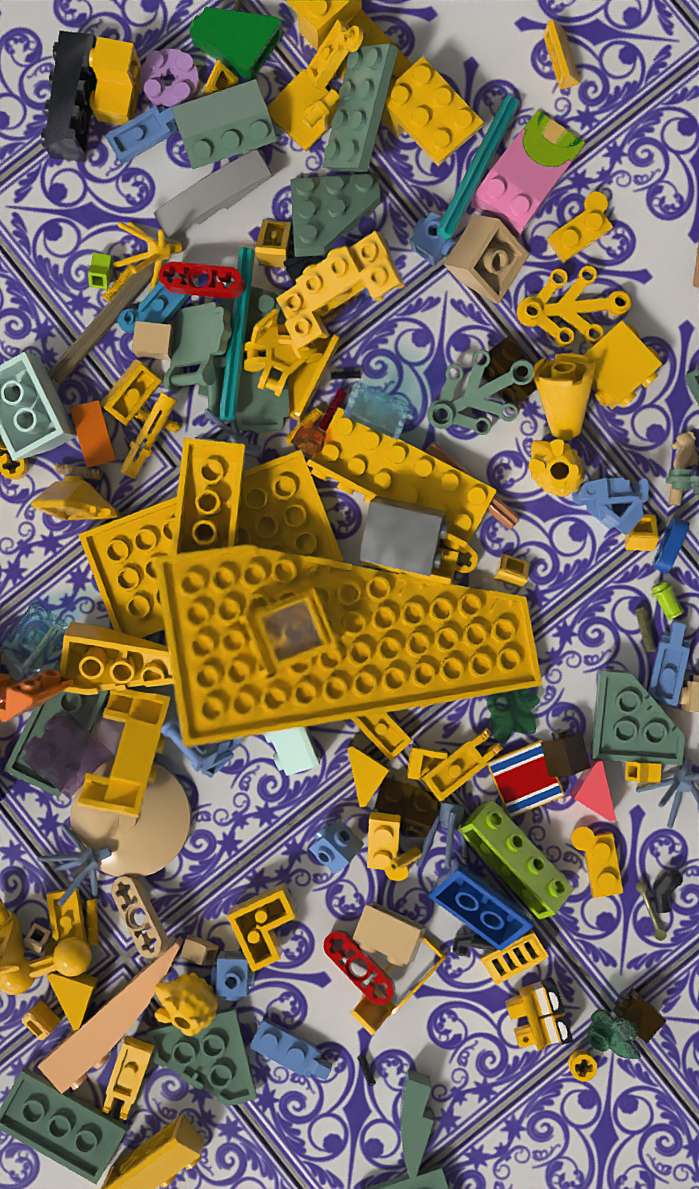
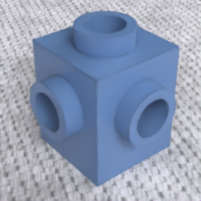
(427, 242)
(335, 845)
(232, 975)

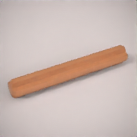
(497, 507)

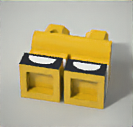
(544, 1013)

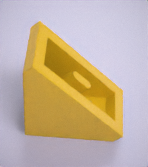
(273, 243)
(367, 773)
(74, 995)

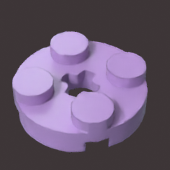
(166, 62)

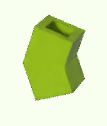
(100, 271)

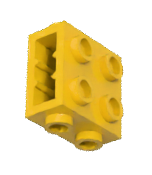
(621, 365)

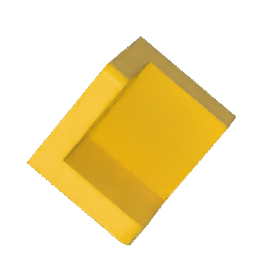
(422, 760)

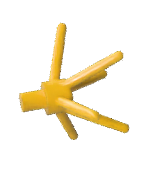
(158, 250)

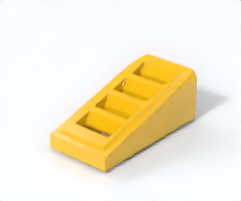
(519, 966)

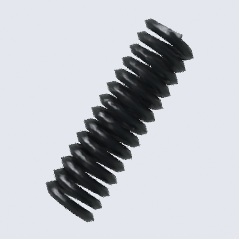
(346, 375)
(365, 1066)

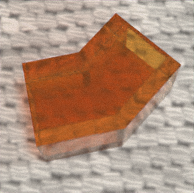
(309, 439)

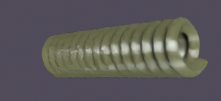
(645, 630)

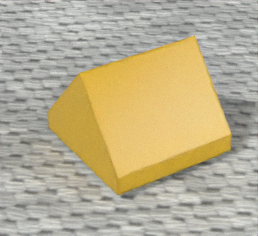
(220, 79)
(512, 571)
(41, 1020)

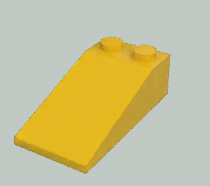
(208, 496)

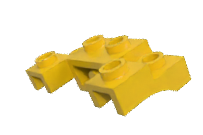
(334, 282)
(133, 764)

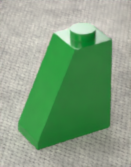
(236, 38)

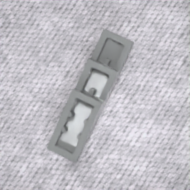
(213, 193)

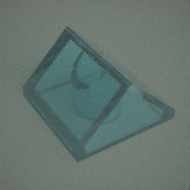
(377, 410)
(34, 639)

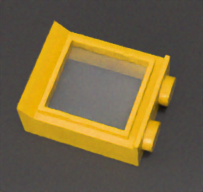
(290, 631)

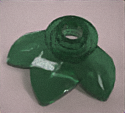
(514, 716)
(612, 1034)

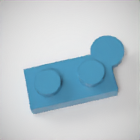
(156, 308)

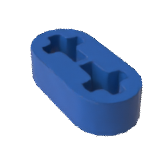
(670, 545)

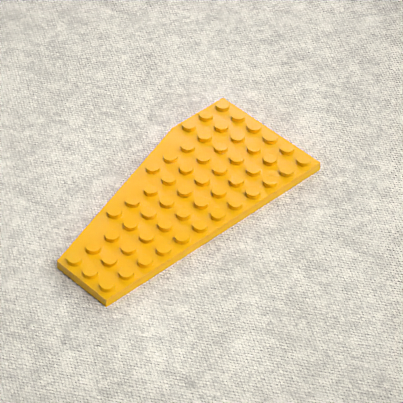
(397, 642)

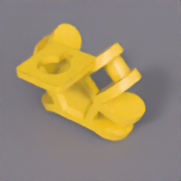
(280, 353)

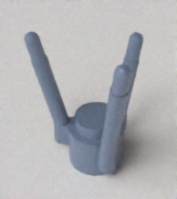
(450, 816)

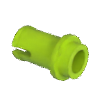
(667, 599)

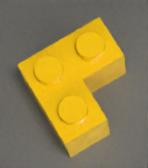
(117, 79)
(255, 921)

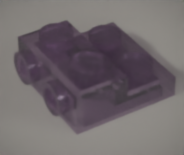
(65, 753)

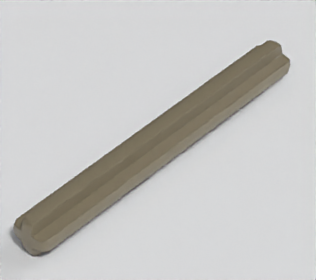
(100, 325)

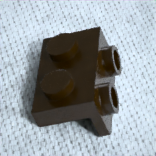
(501, 360)
(412, 803)

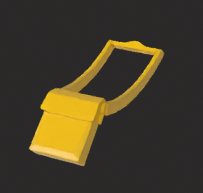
(372, 1015)

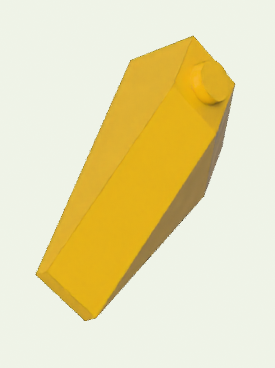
(74, 501)
(111, 660)

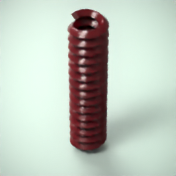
(335, 403)

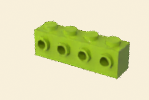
(516, 859)

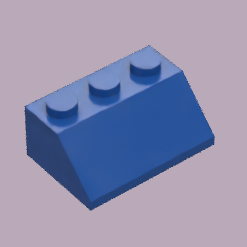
(480, 905)

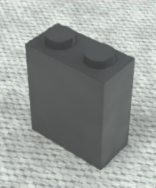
(403, 536)

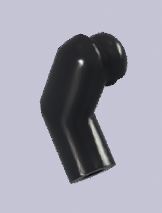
(663, 887)
(464, 941)

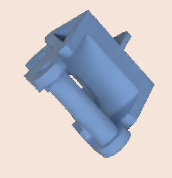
(614, 502)
(204, 757)

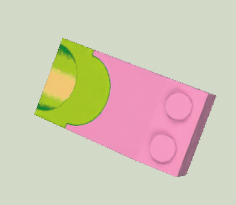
(527, 173)

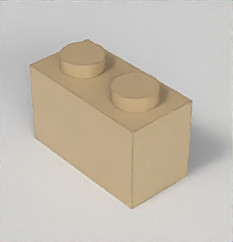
(389, 934)

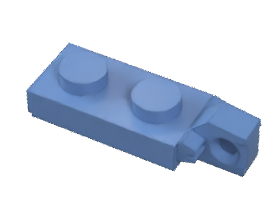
(142, 133)
(669, 666)
(289, 1050)

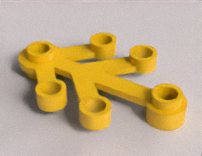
(569, 309)

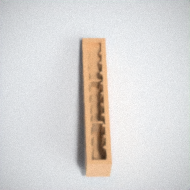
(106, 1026)

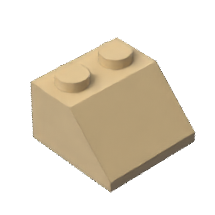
(486, 257)

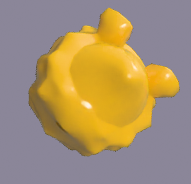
(556, 467)
(187, 1003)

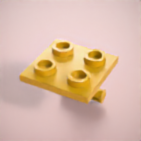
(304, 110)

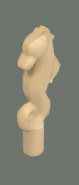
(683, 459)

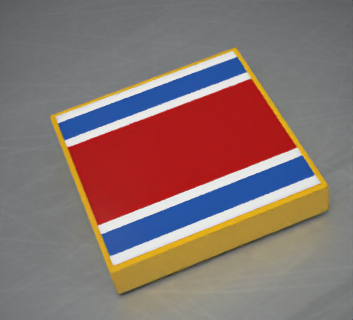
(524, 779)

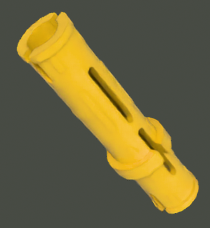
(131, 466)

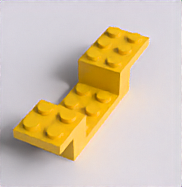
(416, 95)

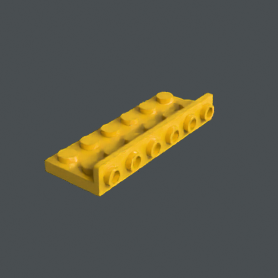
(398, 471)

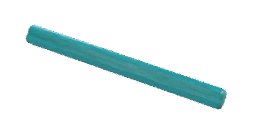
(478, 167)
(237, 339)

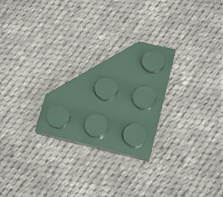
(329, 208)
(632, 724)
(211, 1059)

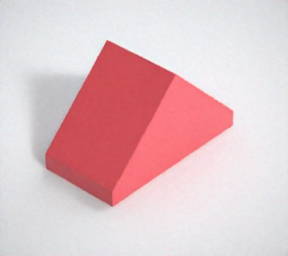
(593, 790)

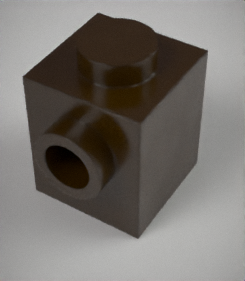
(565, 754)
(640, 1012)

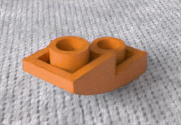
(92, 433)

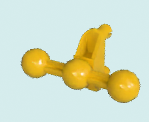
(18, 973)

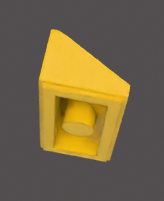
(561, 55)
(131, 392)

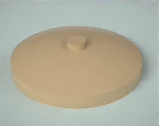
(141, 843)

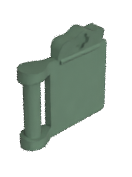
(198, 337)
(256, 408)

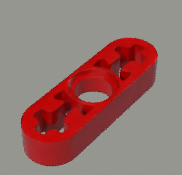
(191, 271)
(346, 968)

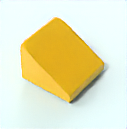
(644, 535)

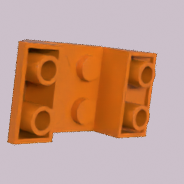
(30, 693)

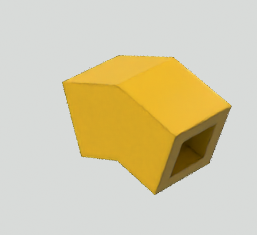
(643, 772)

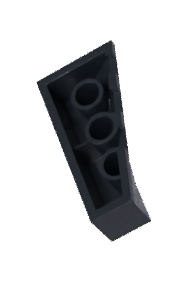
(69, 104)

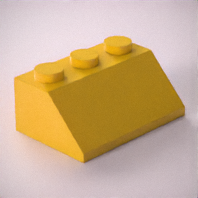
(158, 1158)

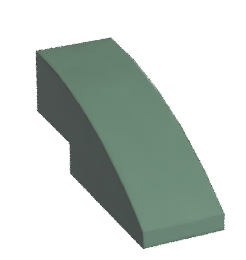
(415, 1119)

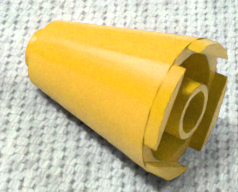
(564, 392)

